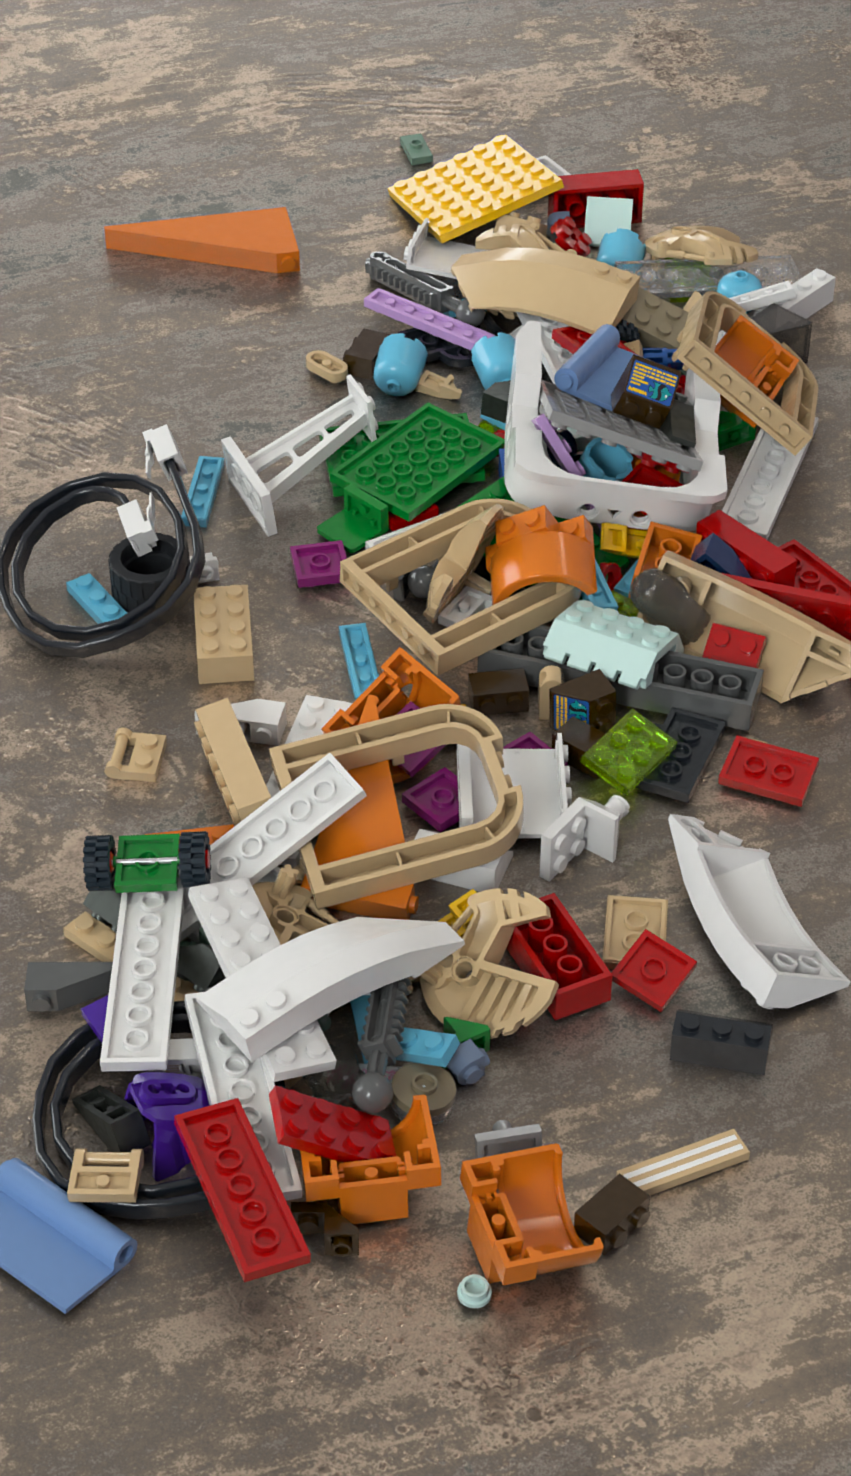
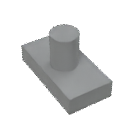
(507, 1139)

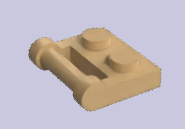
(145, 757)
(105, 1182)

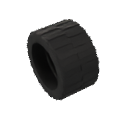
(129, 573)

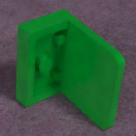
(358, 521)

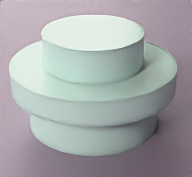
(474, 1291)

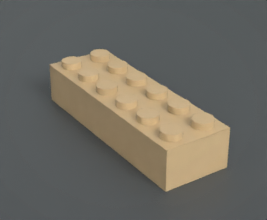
(231, 760)

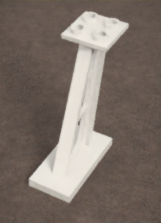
(244, 471)

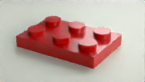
(768, 771)

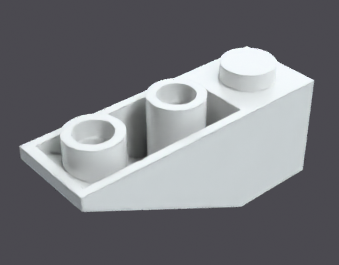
(260, 720)

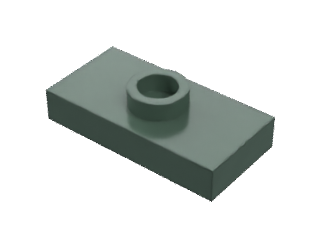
(416, 149)

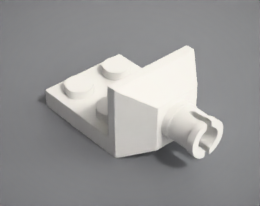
(579, 827)

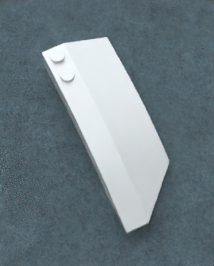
(750, 918)
(320, 973)

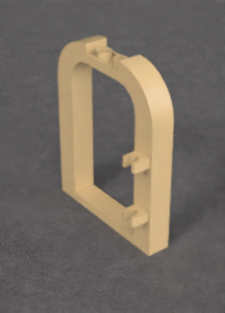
(789, 424)
(471, 636)
(425, 856)

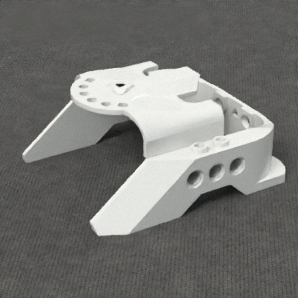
(537, 481)

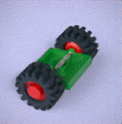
(146, 862)

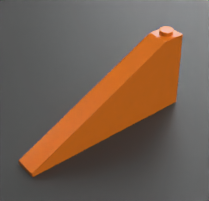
(237, 239)
(366, 828)

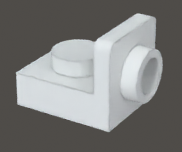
(210, 570)

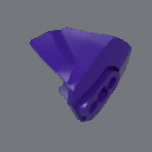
(159, 1099)

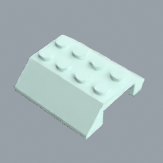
(610, 643)

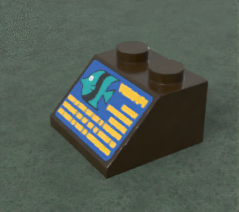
(645, 391)
(587, 699)

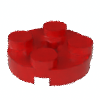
(571, 237)

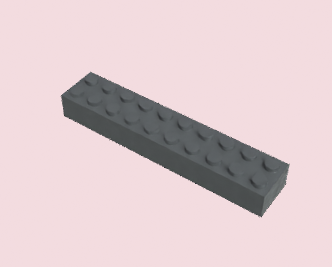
(679, 680)

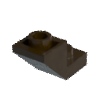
(318, 1217)

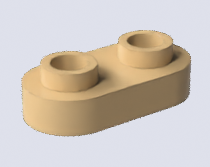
(327, 366)

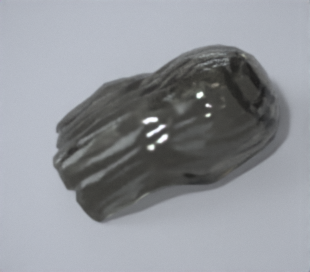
(667, 603)
(337, 1084)

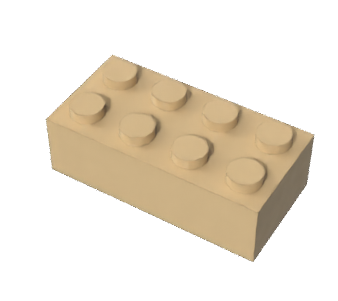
(223, 634)

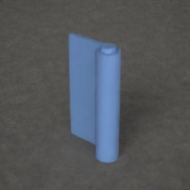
(595, 368)
(54, 1243)

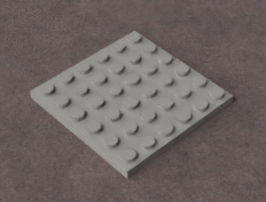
(614, 429)

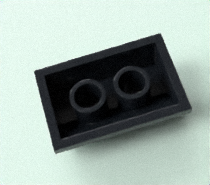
(720, 1041)

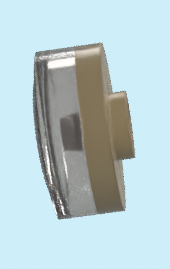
(423, 1080)

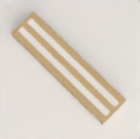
(687, 1163)

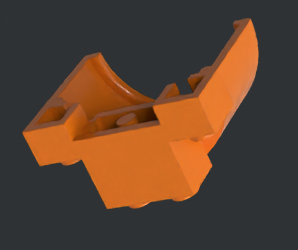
(747, 351)
(538, 550)
(390, 699)
(379, 1187)
(522, 1216)

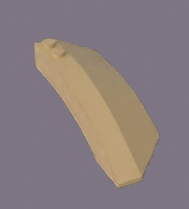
(547, 285)
(798, 650)

